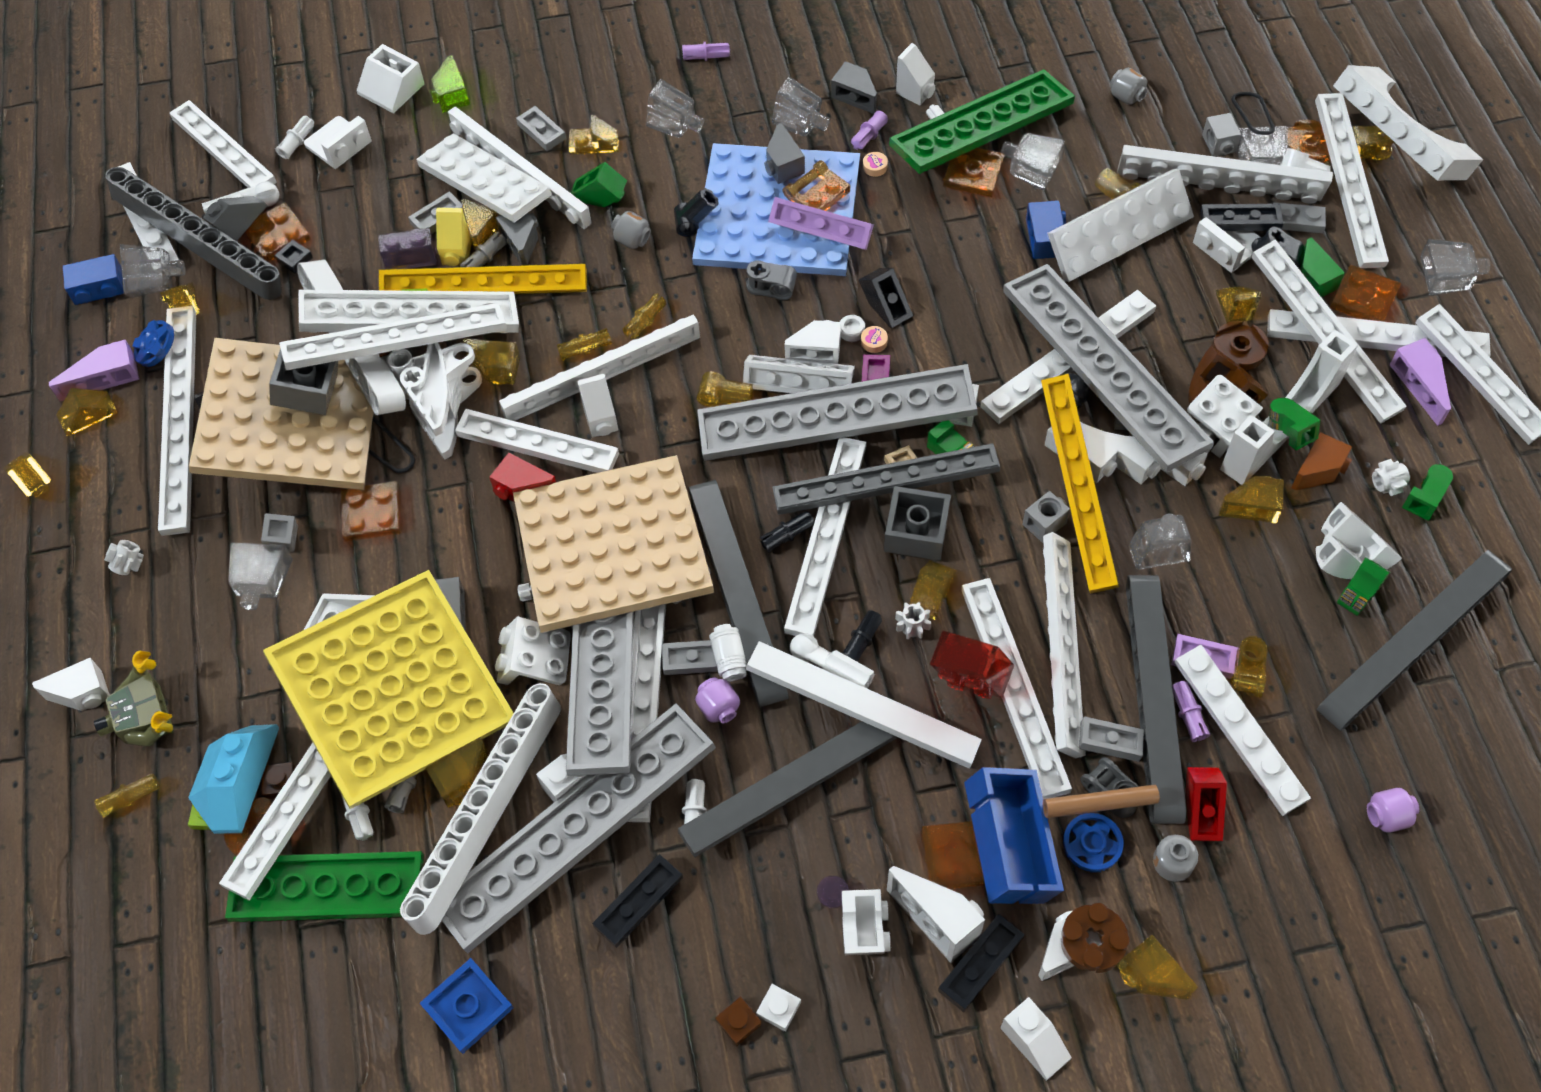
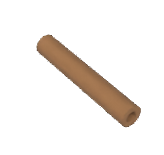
(1100, 801)

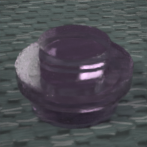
(830, 891)

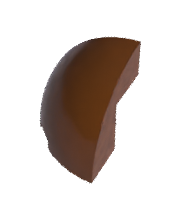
(1217, 363)

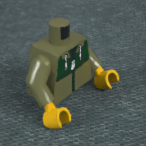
(137, 707)

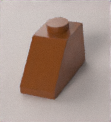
(1323, 463)

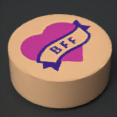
(875, 164)
(874, 339)

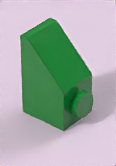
(599, 186)
(1320, 269)

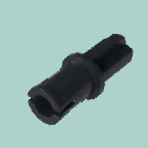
(786, 531)
(863, 635)

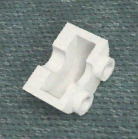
(863, 922)

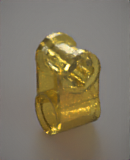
(1371, 142)
(1250, 672)

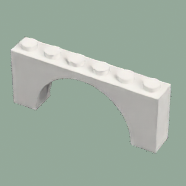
(1442, 158)
(1256, 440)

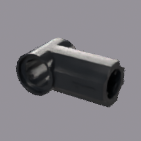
(690, 213)

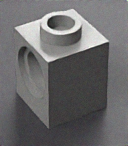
(1221, 134)
(1040, 524)
(280, 531)

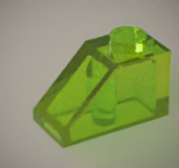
(449, 86)

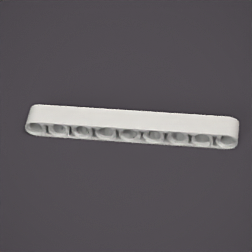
(369, 371)
(480, 810)

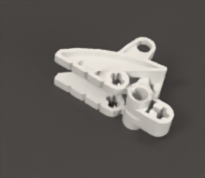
(436, 388)

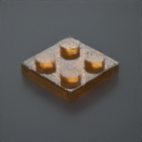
(974, 172)
(275, 230)
(1365, 294)
(370, 511)
(952, 855)

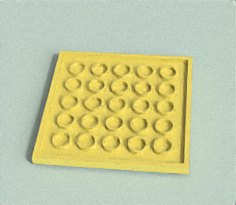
(388, 687)

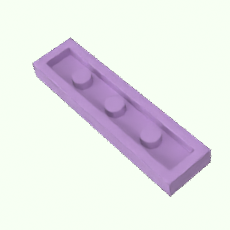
(821, 223)

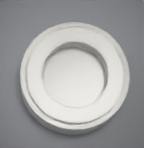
(852, 328)

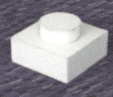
(778, 1007)

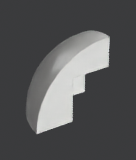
(1349, 542)

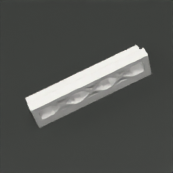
(794, 375)

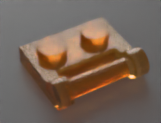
(823, 194)

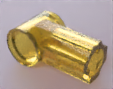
(1113, 184)
(716, 390)

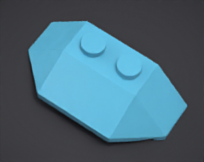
(232, 776)

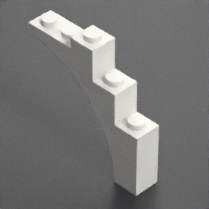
(1114, 450)

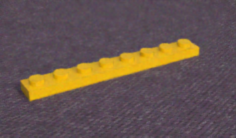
(493, 279)
(1079, 484)

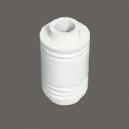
(728, 652)

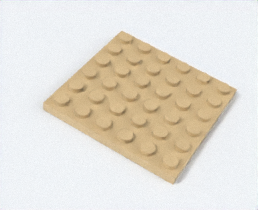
(251, 439)
(611, 544)

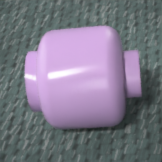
(717, 700)
(1392, 810)

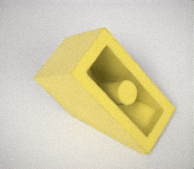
(452, 236)

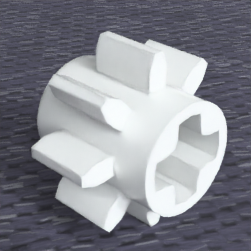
(1390, 477)
(124, 557)
(913, 620)

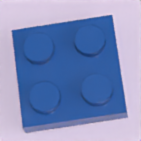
(466, 1005)

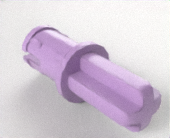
(705, 51)
(869, 130)
(1190, 711)

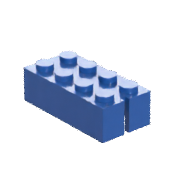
(1013, 836)

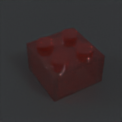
(972, 665)

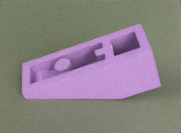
(99, 370)
(1424, 376)

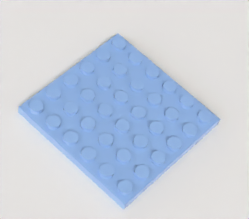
(739, 226)

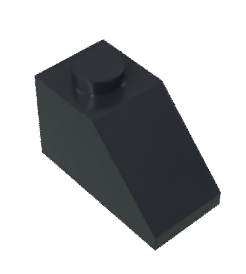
(886, 296)

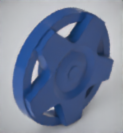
(153, 342)
(1093, 842)

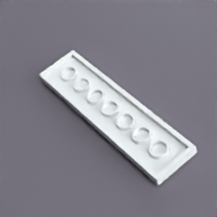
(1226, 173)
(363, 308)

